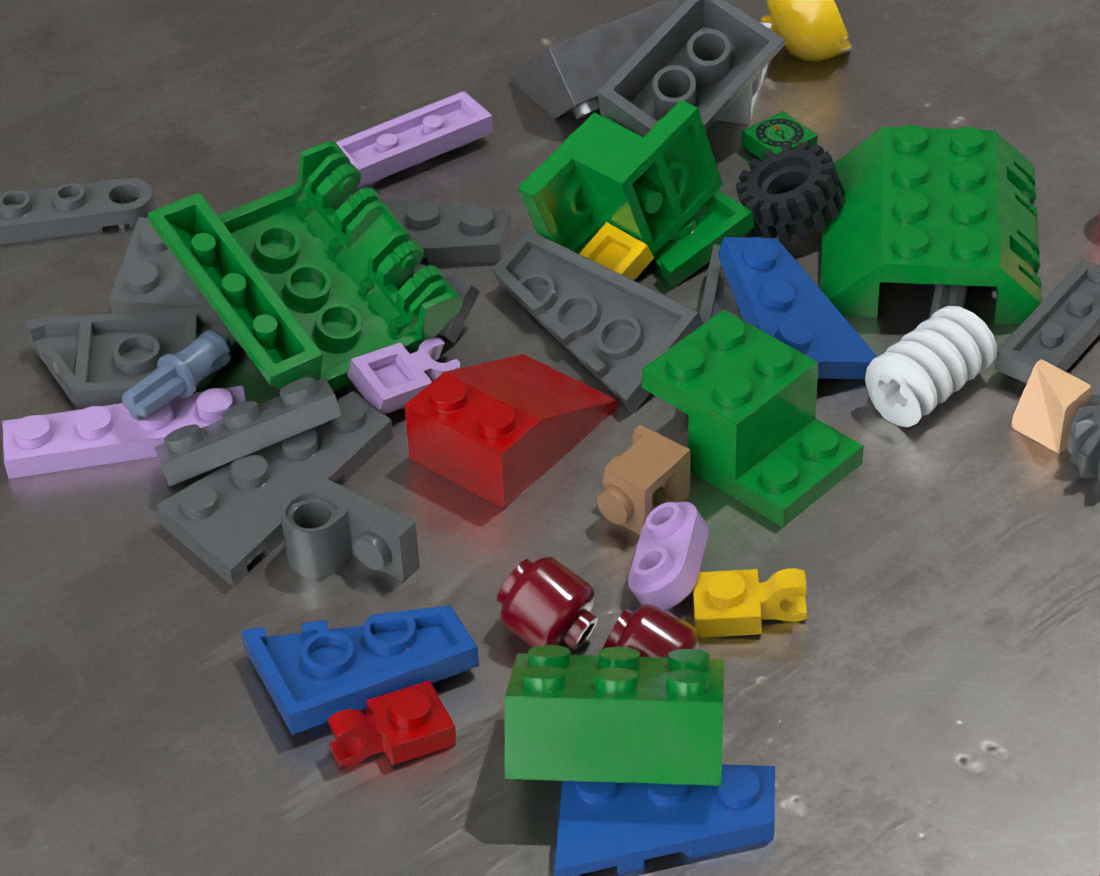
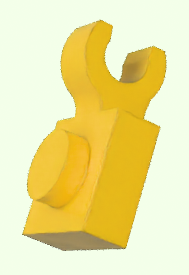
(737, 603)

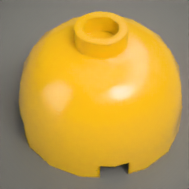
(810, 28)

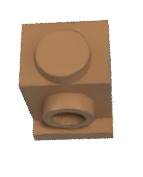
(644, 478)

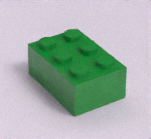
(615, 717)

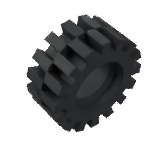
(791, 191)

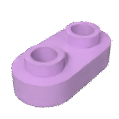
(668, 555)

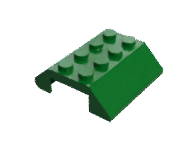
(934, 213)
(310, 281)

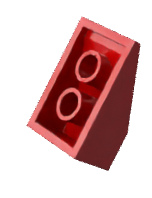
(501, 424)

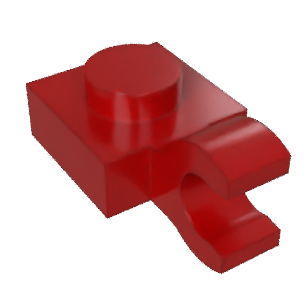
(397, 723)

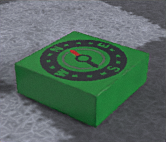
(774, 132)

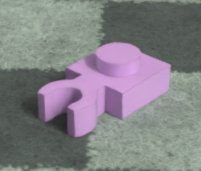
(394, 376)

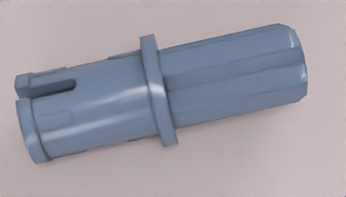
(177, 375)

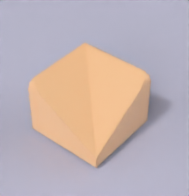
(1050, 405)

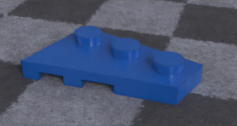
(789, 306)
(341, 668)
(633, 822)

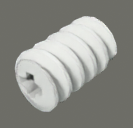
(929, 365)

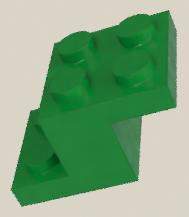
(623, 179)
(753, 417)

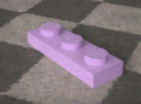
(416, 137)

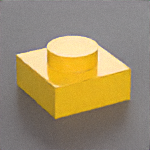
(618, 251)

